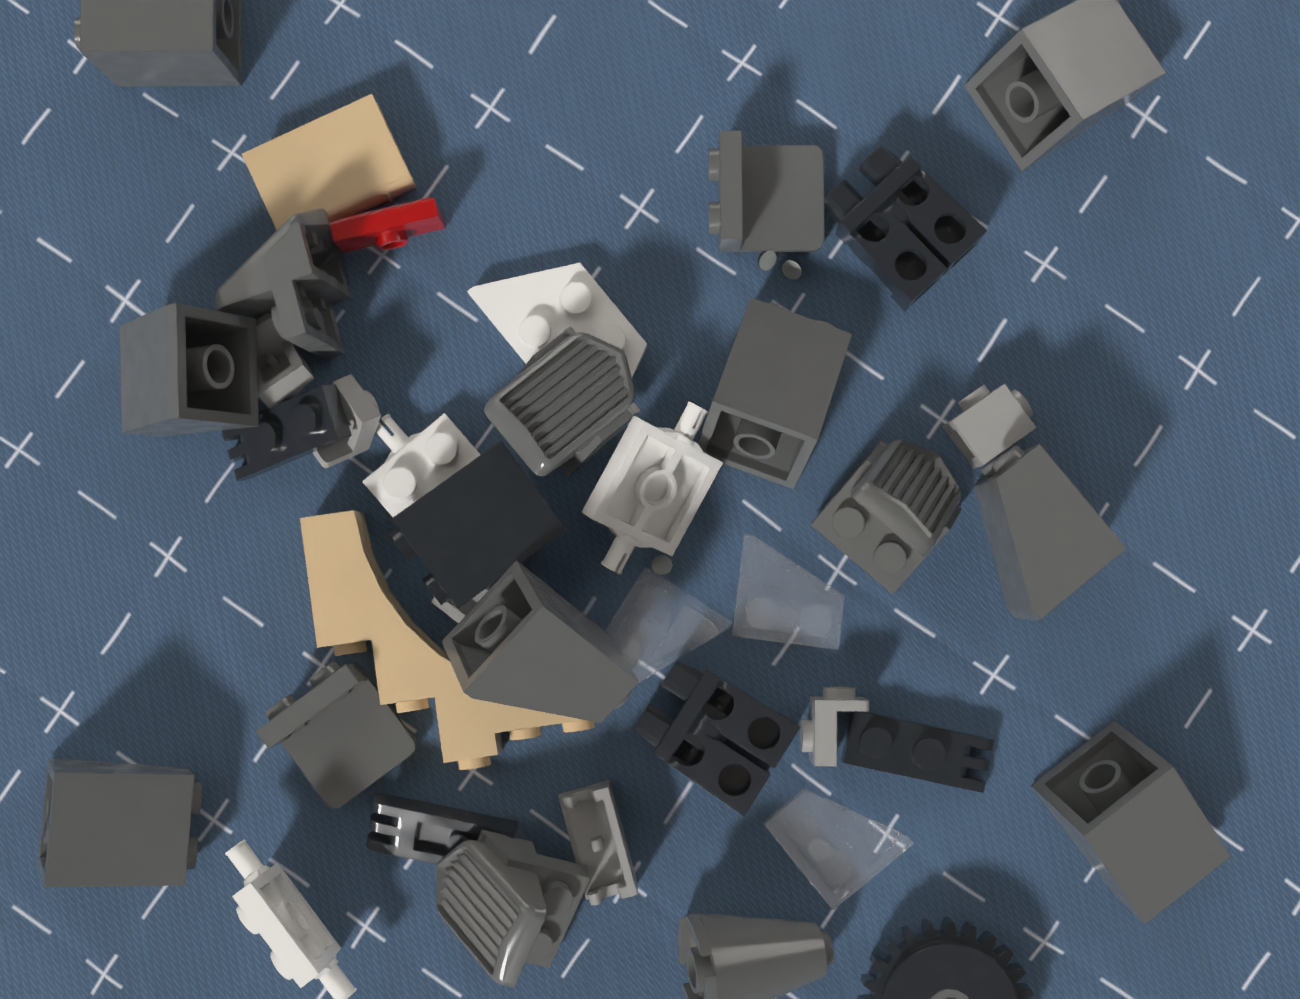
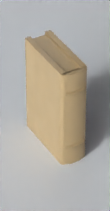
(331, 164)

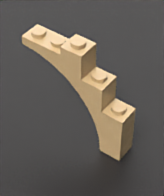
(357, 605)

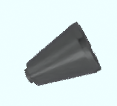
(750, 955)

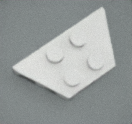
(543, 304)

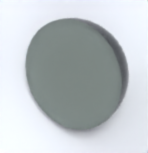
(766, 260)
(792, 269)
(661, 565)

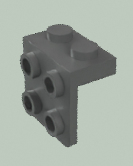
(766, 196)
(339, 733)

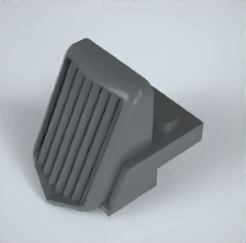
(296, 281)
(565, 403)
(892, 511)
(507, 902)

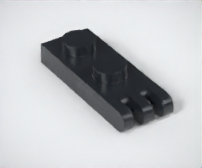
(289, 431)
(914, 750)
(426, 829)

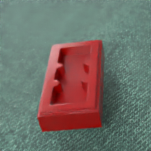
(387, 226)

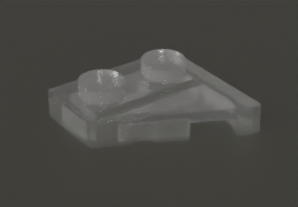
(783, 600)
(661, 625)
(834, 844)

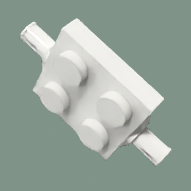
(417, 462)
(652, 486)
(287, 923)

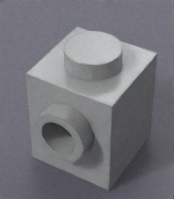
(989, 423)

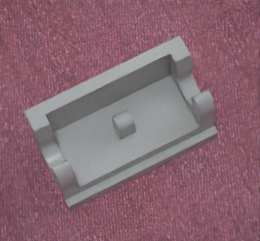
(599, 841)

